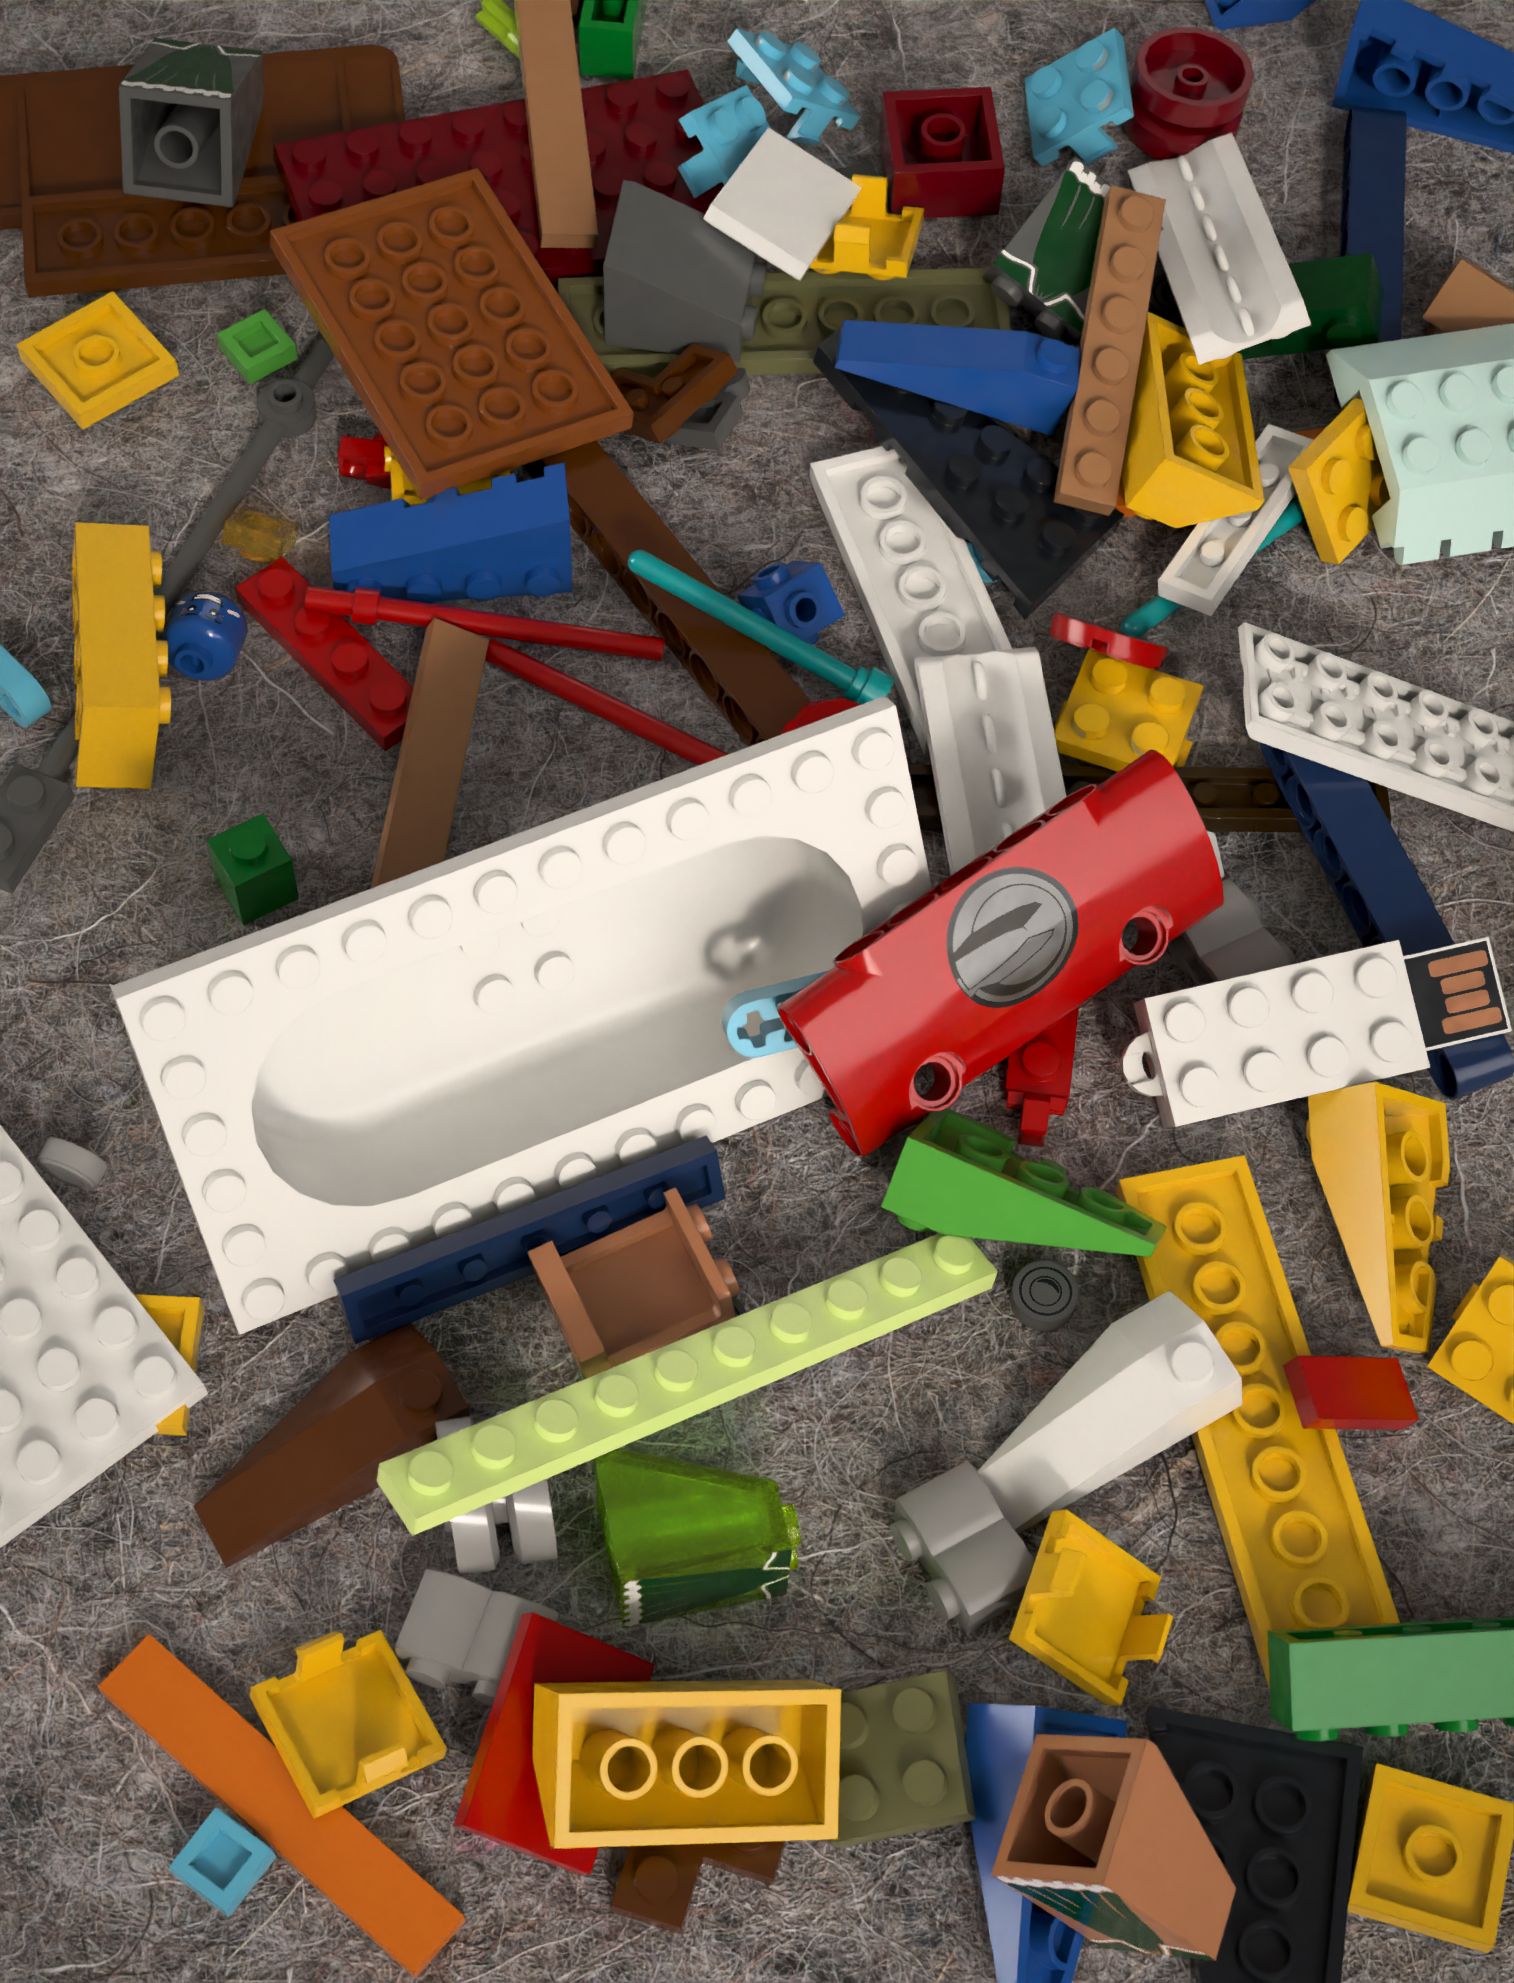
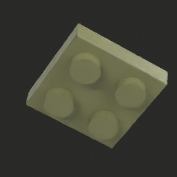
(902, 1760)

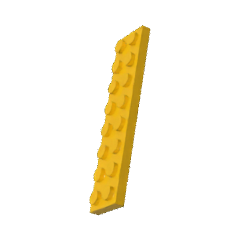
(1274, 1487)

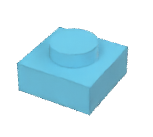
(222, 1862)

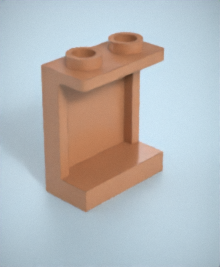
(637, 1287)

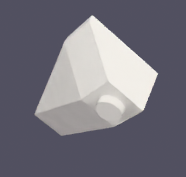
(1120, 1404)

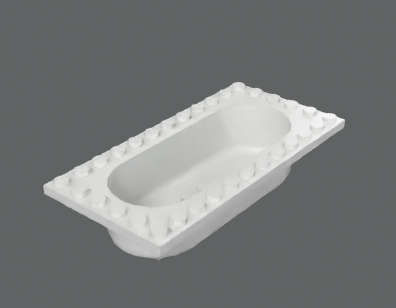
(516, 1010)

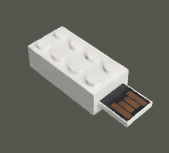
(1310, 1027)

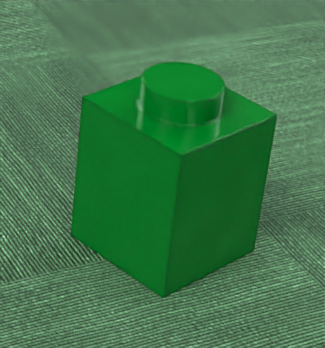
(253, 869)

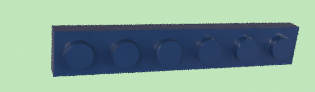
(498, 1248)

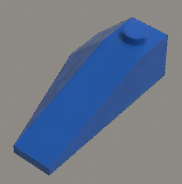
(978, 369)
(1024, 1938)

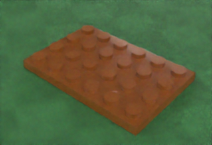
(450, 332)

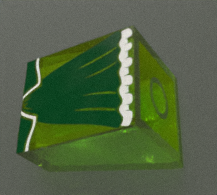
(690, 1536)

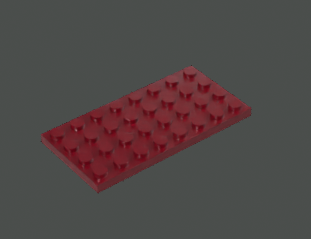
(629, 134)

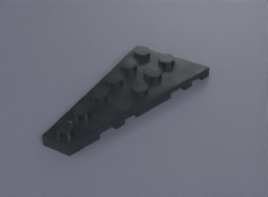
(979, 483)
(1285, 1834)

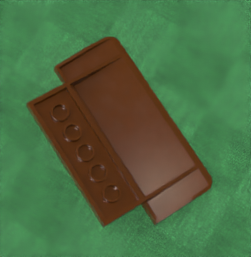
(67, 181)

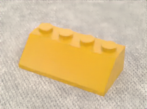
(1189, 434)
(687, 1761)

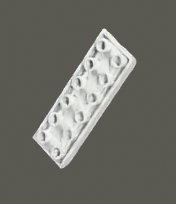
(1221, 251)
(1377, 727)
(988, 746)

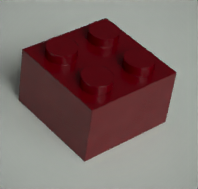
(942, 151)

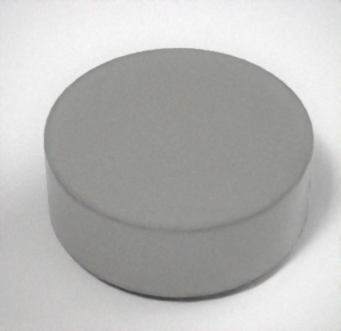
(71, 1164)

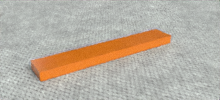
(253, 1782)

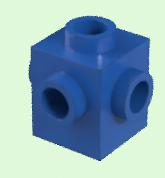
(794, 598)

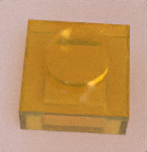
(259, 535)

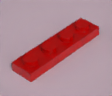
(329, 652)

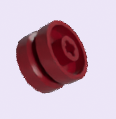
(1186, 91)

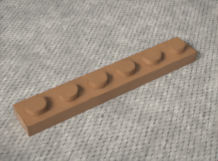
(1110, 351)

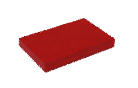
(502, 1788)

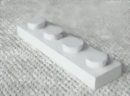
(1222, 547)

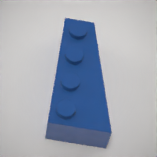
(1432, 71)
(458, 544)

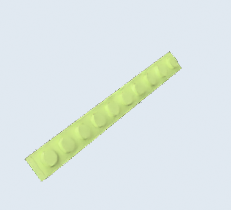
(679, 1380)

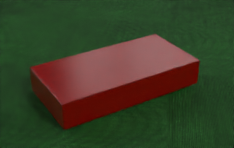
(1350, 1393)

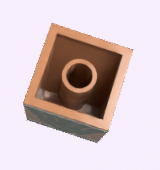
(1115, 1848)

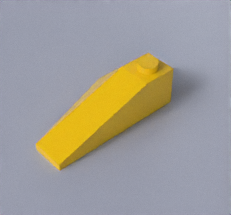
(1380, 1169)

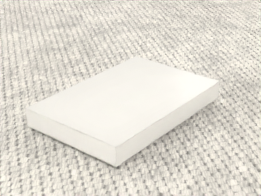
(782, 204)

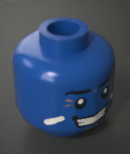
(205, 632)

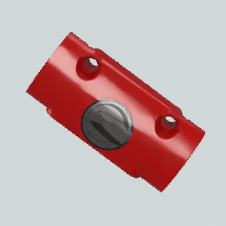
(1004, 949)

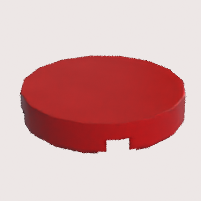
(1108, 641)

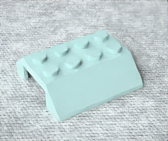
(1441, 436)

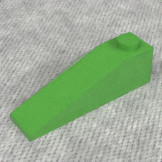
(970, 1184)

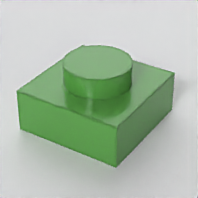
(257, 346)

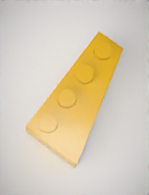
(117, 655)

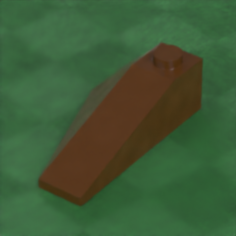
(331, 1443)

